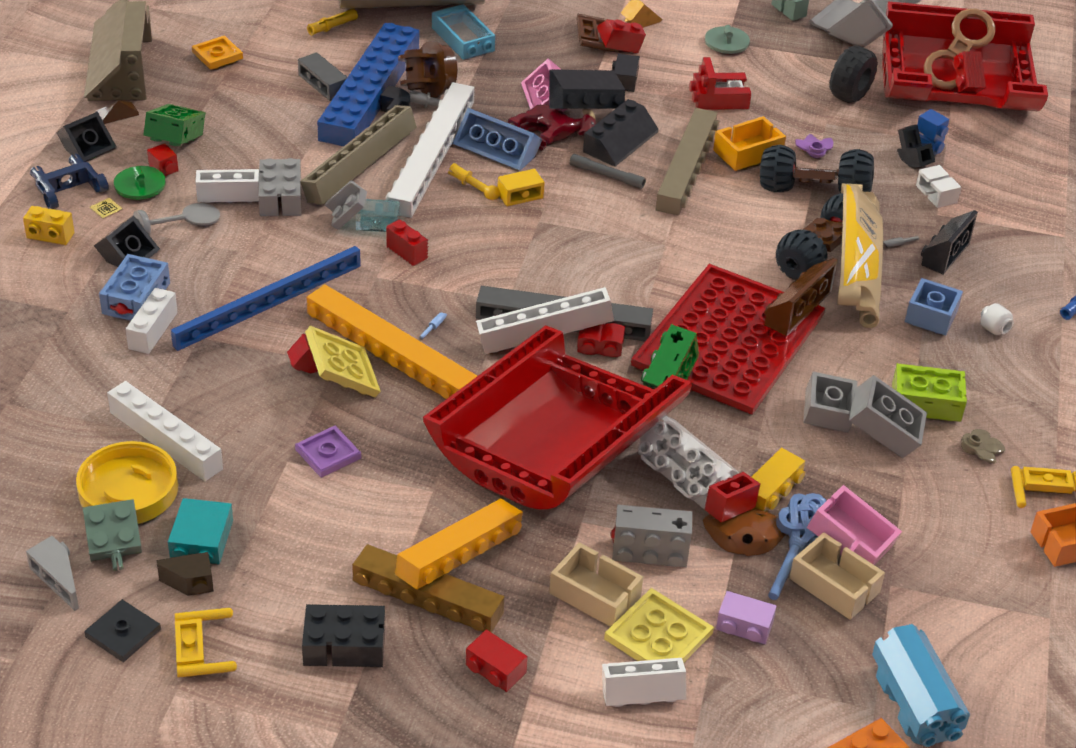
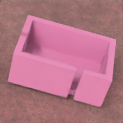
(855, 525)

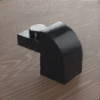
(394, 96)
(912, 150)

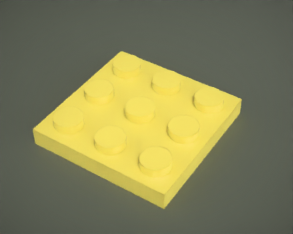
(342, 362)
(658, 630)

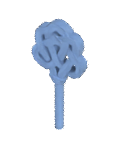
(798, 513)

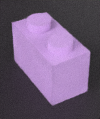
(746, 617)

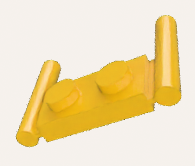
(1041, 480)
(190, 643)

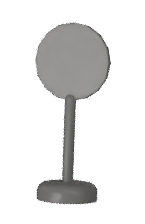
(196, 214)

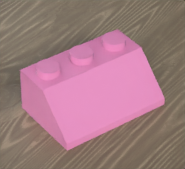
(537, 85)

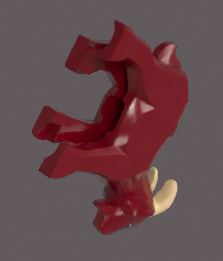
(553, 123)

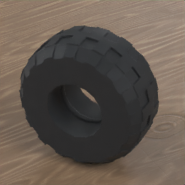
(853, 74)

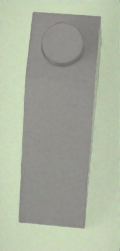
(52, 565)

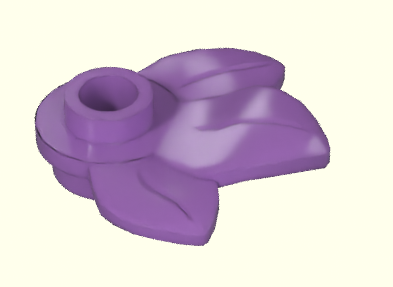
(815, 147)

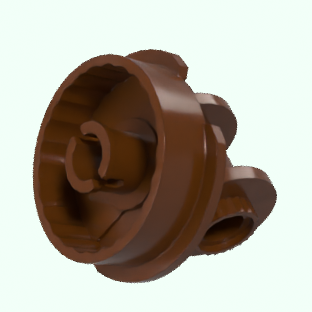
(430, 68)

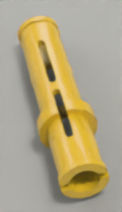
(325, 24)

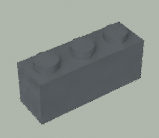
(321, 74)

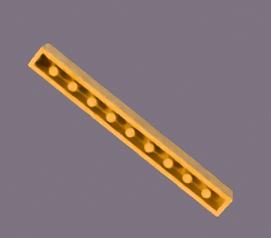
(387, 342)

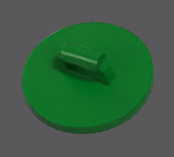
(139, 182)

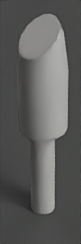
(899, 241)

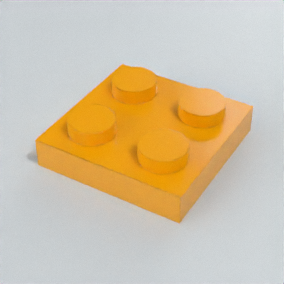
(217, 52)

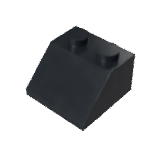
(86, 137)
(126, 239)

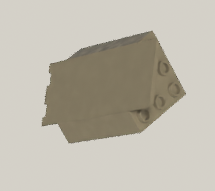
(116, 55)

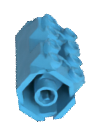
(920, 685)

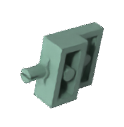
(112, 531)

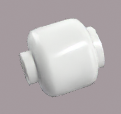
(996, 319)

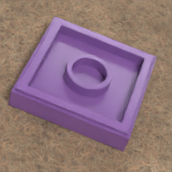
(328, 451)

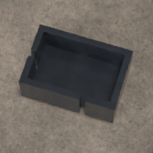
(352, 630)

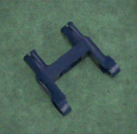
(79, 172)

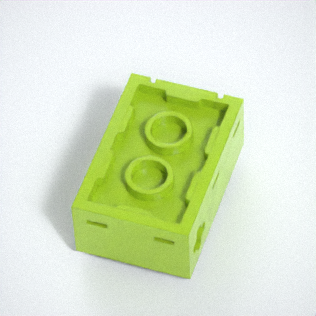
(933, 390)

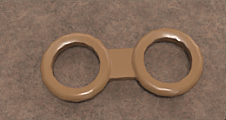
(960, 44)

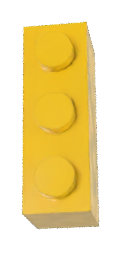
(778, 478)

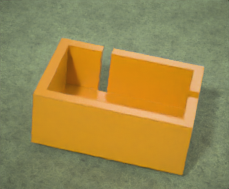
(747, 142)

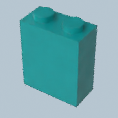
(201, 528)

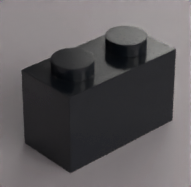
(627, 70)

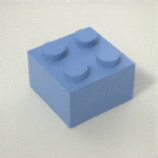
(933, 306)

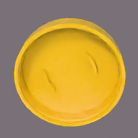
(127, 473)

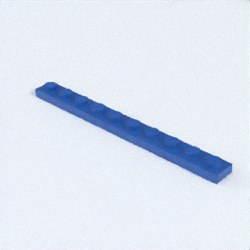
(265, 298)

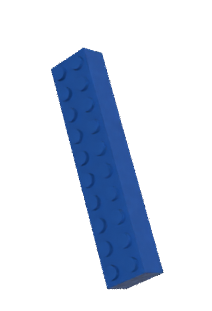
(360, 94)

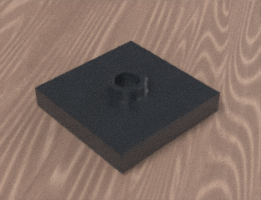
(122, 630)

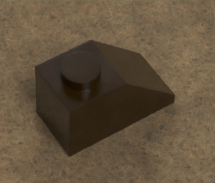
(187, 573)

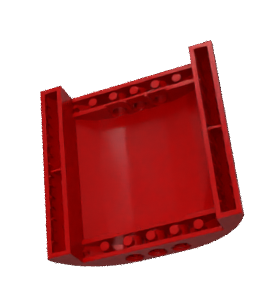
(545, 421)

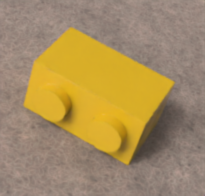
(521, 187)

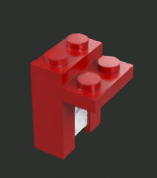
(719, 90)

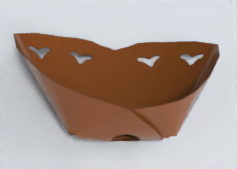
(745, 523)

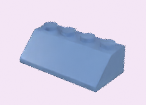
(497, 139)

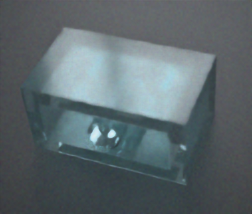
(377, 215)

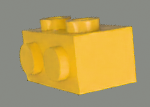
(48, 225)

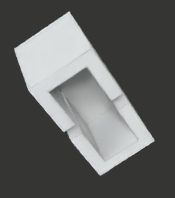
(938, 186)

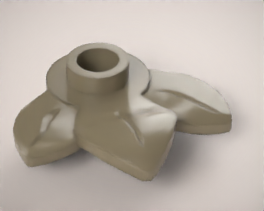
(982, 444)

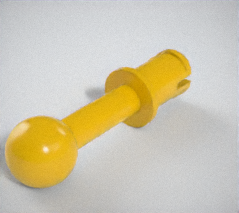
(490, 192)

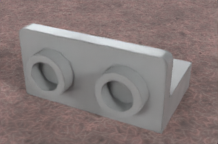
(346, 203)

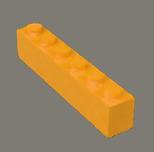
(458, 543)

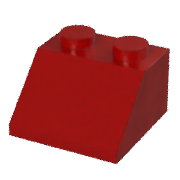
(621, 35)

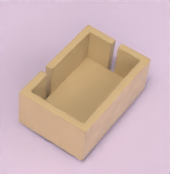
(841, 586)
(599, 595)

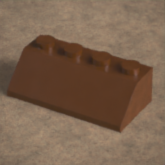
(801, 297)

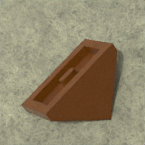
(117, 111)

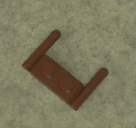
(588, 32)

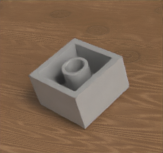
(829, 401)

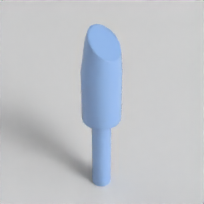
(434, 324)

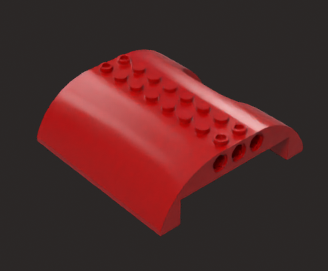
(928, 28)

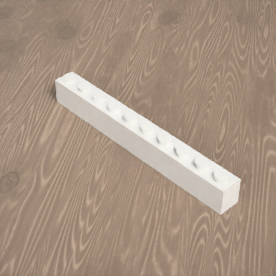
(431, 148)

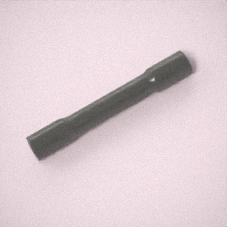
(587, 164)

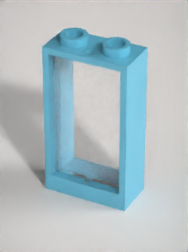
(463, 31)

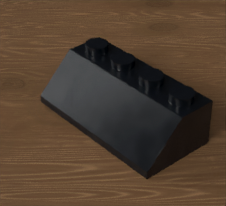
(585, 89)
(620, 133)

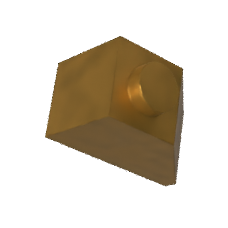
(639, 13)

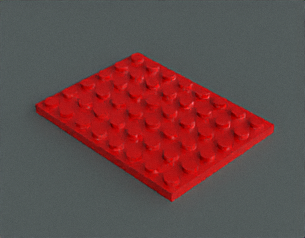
(736, 350)

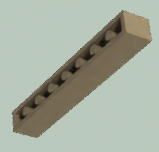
(358, 154)
(687, 162)

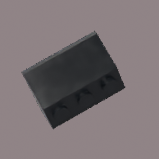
(949, 243)

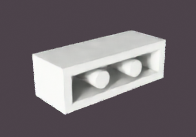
(227, 185)
(151, 320)
(644, 682)

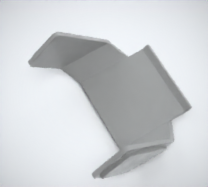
(856, 22)

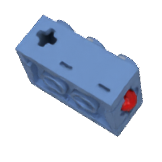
(132, 286)

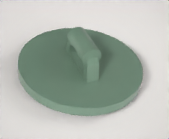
(727, 39)

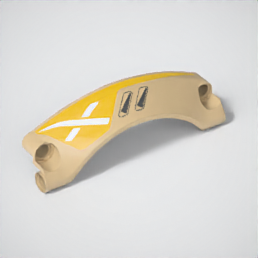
(861, 253)

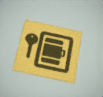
(105, 207)

